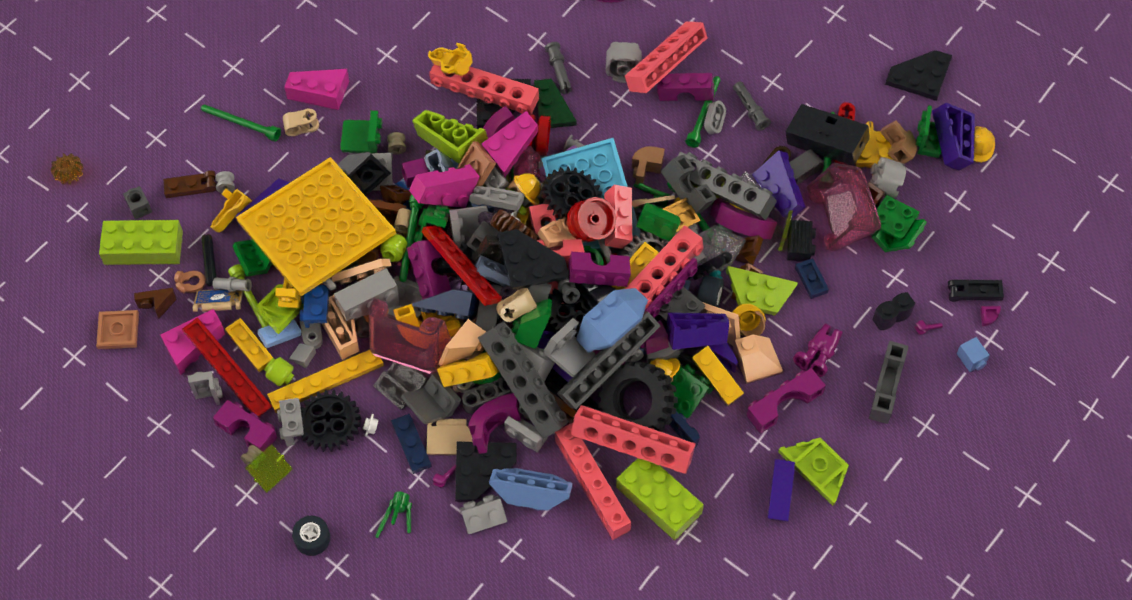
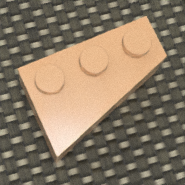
(340, 331)

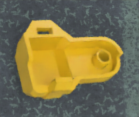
(452, 61)
(234, 204)

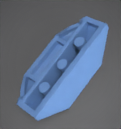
(611, 319)
(530, 488)

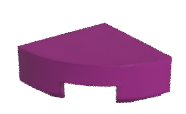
(989, 314)

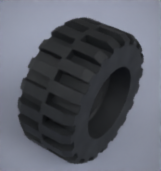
(660, 387)

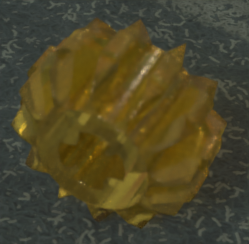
(67, 168)

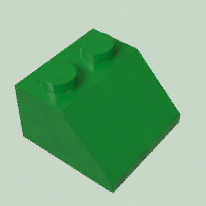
(530, 326)

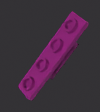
(676, 284)

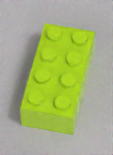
(141, 242)
(659, 496)

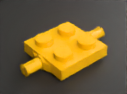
(875, 148)

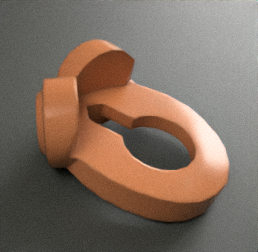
(180, 277)

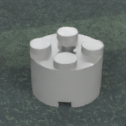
(621, 59)
(888, 176)

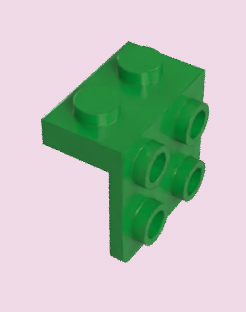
(361, 135)
(928, 139)
(435, 215)
(896, 217)
(658, 222)
(889, 243)
(251, 258)
(690, 389)

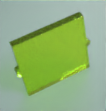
(785, 230)
(268, 468)

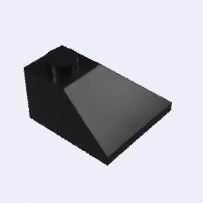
(364, 171)

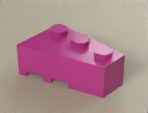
(318, 87)
(510, 142)
(446, 187)
(181, 348)

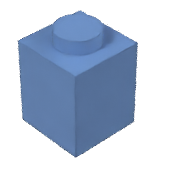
(973, 354)

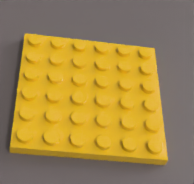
(315, 226)

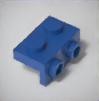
(315, 306)

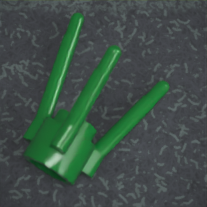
(656, 193)
(399, 504)

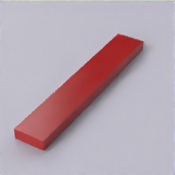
(461, 265)
(226, 367)

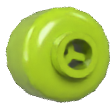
(394, 248)
(279, 371)

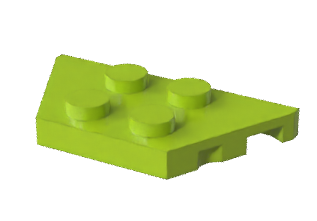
(760, 289)
(276, 316)
(818, 465)

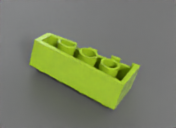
(447, 135)

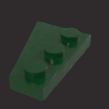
(553, 105)

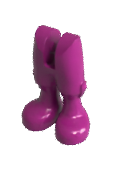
(820, 343)

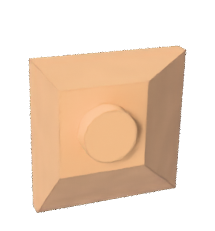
(462, 344)
(756, 358)

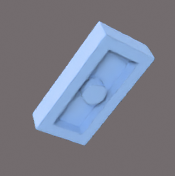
(271, 338)

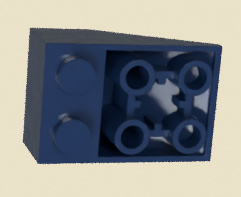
(452, 302)

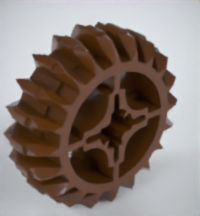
(504, 222)

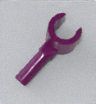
(922, 328)
(440, 480)

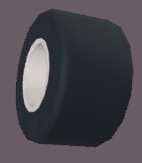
(711, 290)
(308, 528)

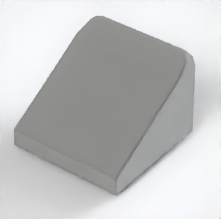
(303, 355)

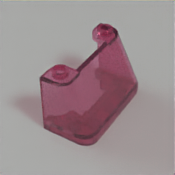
(846, 205)
(406, 343)

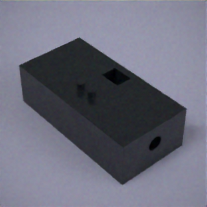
(827, 134)

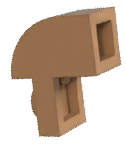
(902, 142)
(649, 160)

